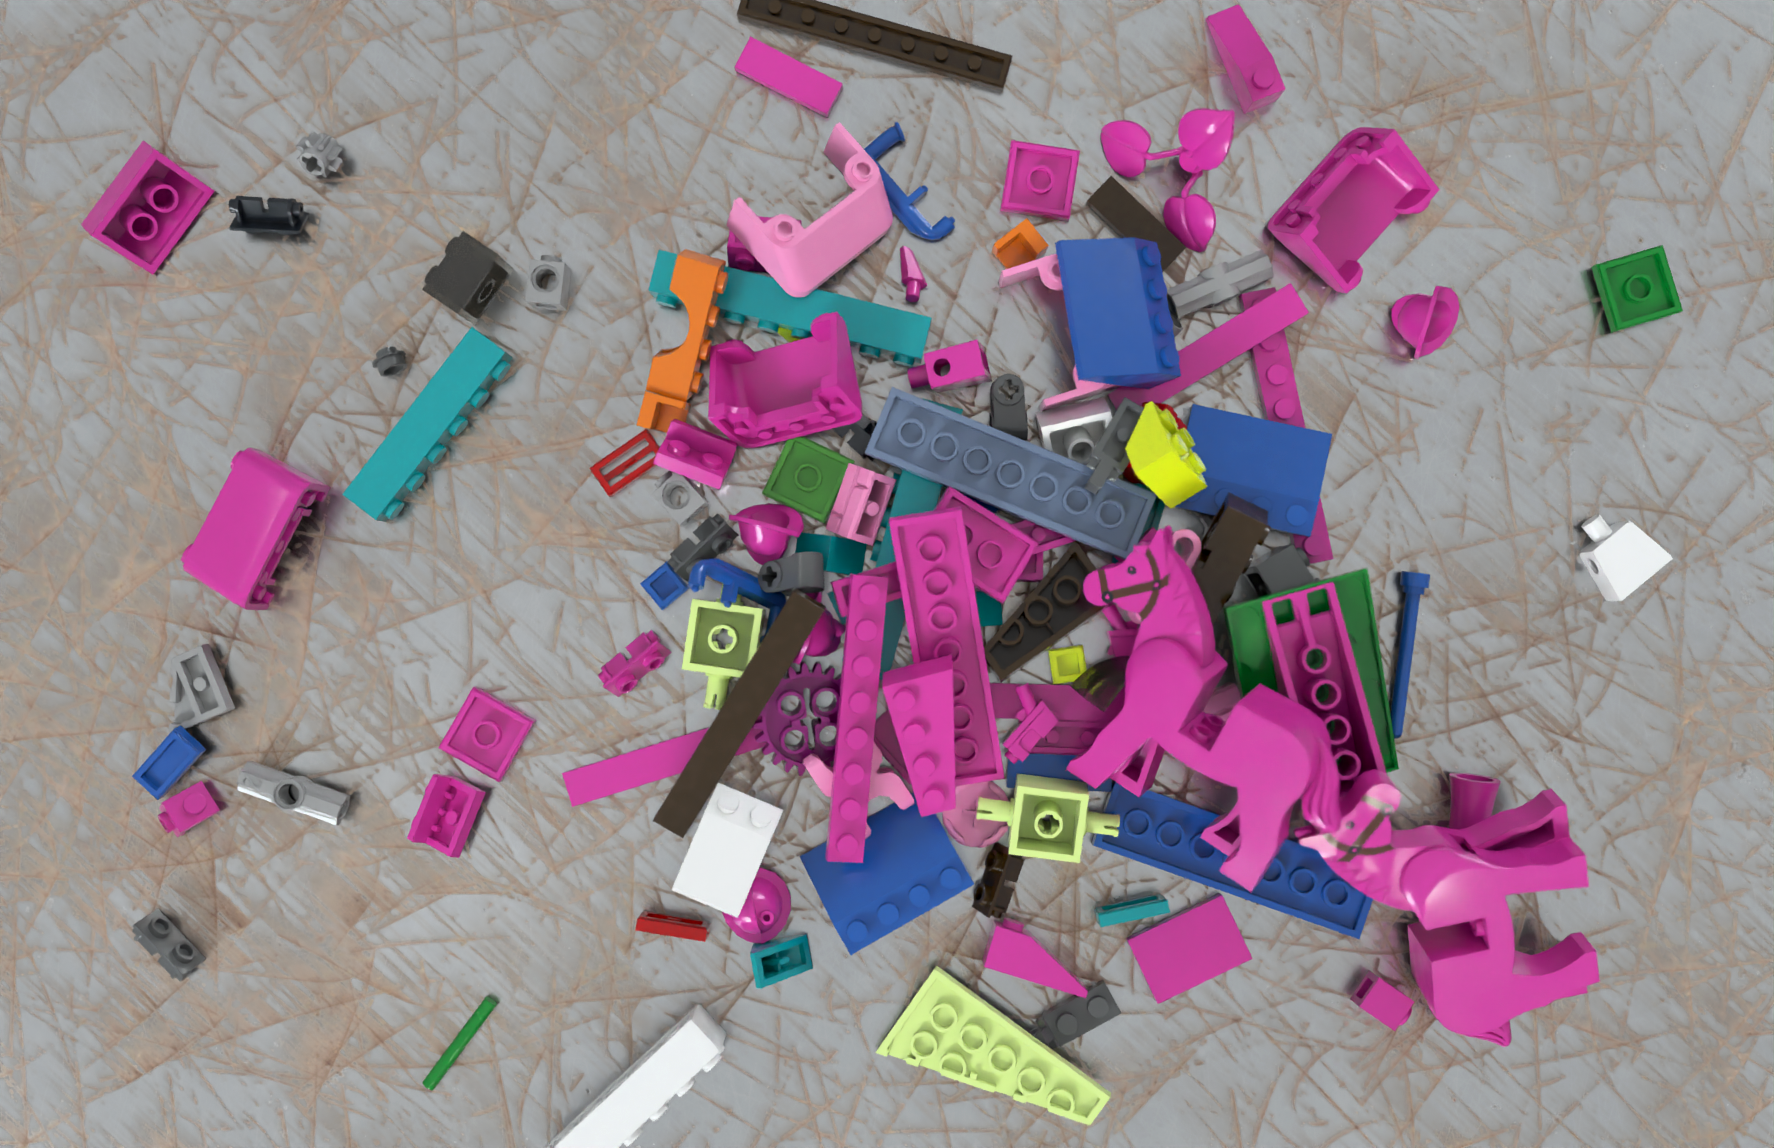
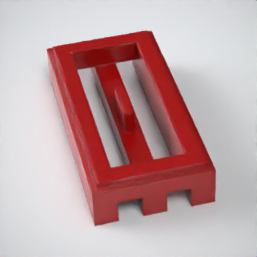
(622, 450)
(673, 926)

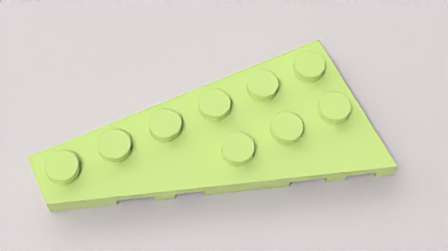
(980, 1046)

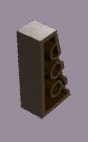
(1228, 550)
(1045, 615)

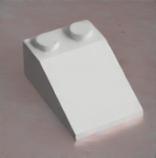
(1074, 428)
(727, 850)

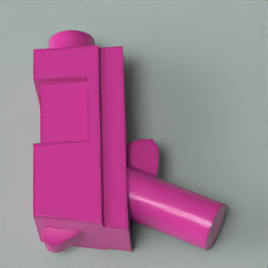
(1124, 633)
(1035, 724)

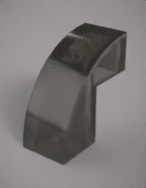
(1102, 681)

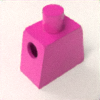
(967, 368)

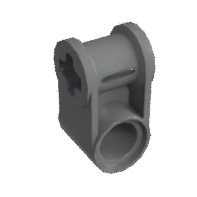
(1009, 414)
(797, 571)

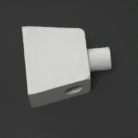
(1620, 557)

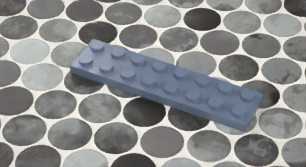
(1008, 474)

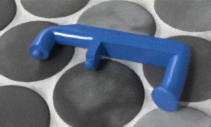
(900, 204)
(736, 582)

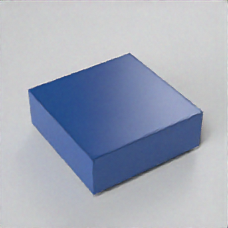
(664, 586)

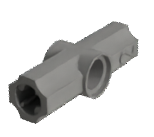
(1219, 284)
(274, 786)

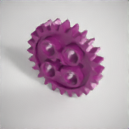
(777, 723)

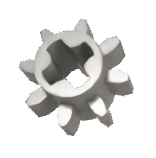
(319, 154)

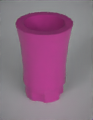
(1471, 799)

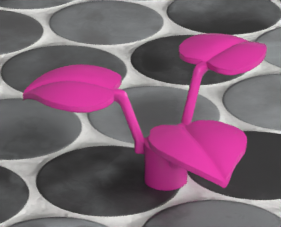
(1205, 144)

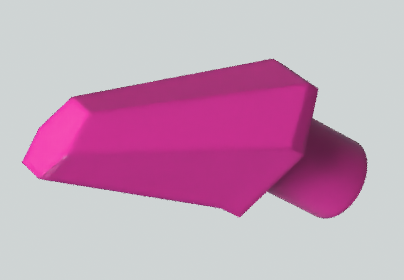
(911, 274)

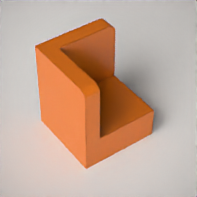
(1020, 245)
(659, 411)

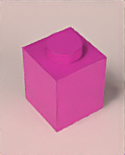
(1382, 1001)

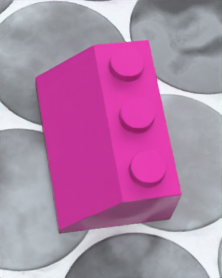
(147, 208)

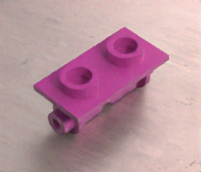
(622, 674)

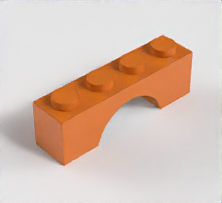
(697, 283)

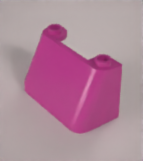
(1351, 203)
(785, 388)
(251, 527)

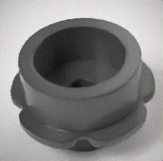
(390, 361)

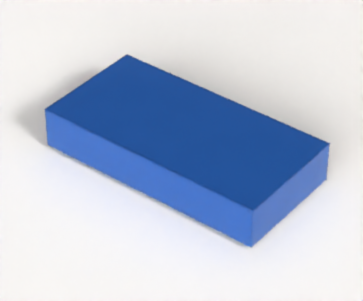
(169, 762)

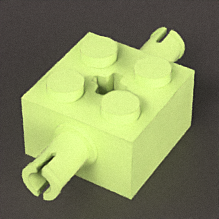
(705, 653)
(1064, 832)

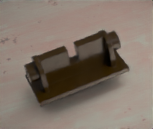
(991, 895)

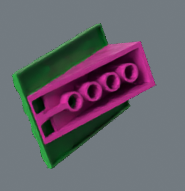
(1326, 655)

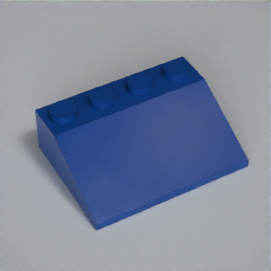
(1118, 311)
(1260, 462)
(903, 874)

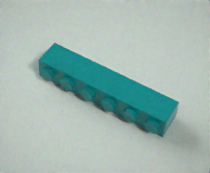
(428, 426)

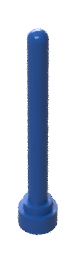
(1414, 586)

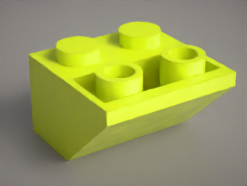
(1164, 457)

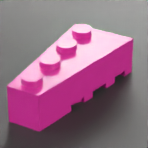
(923, 719)

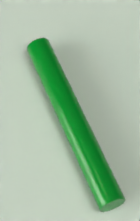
(459, 1043)

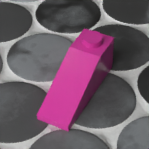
(1245, 59)
(1020, 954)

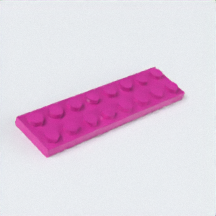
(945, 621)

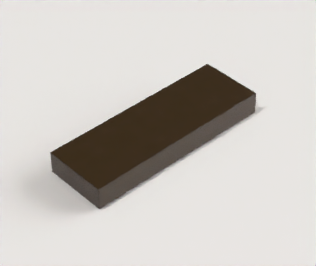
(1132, 219)

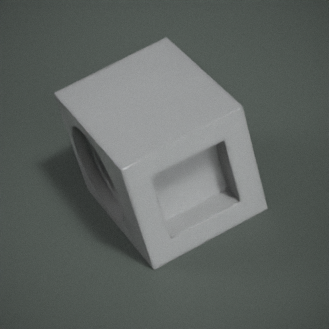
(552, 298)
(690, 508)

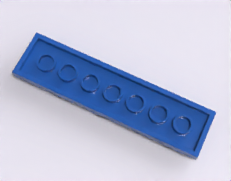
(1168, 836)

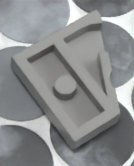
(197, 688)

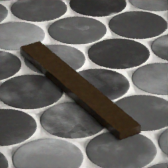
(882, 39)
(739, 712)

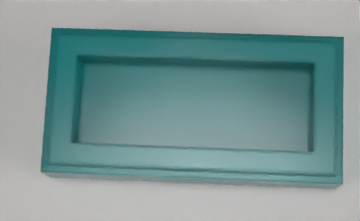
(1131, 910)

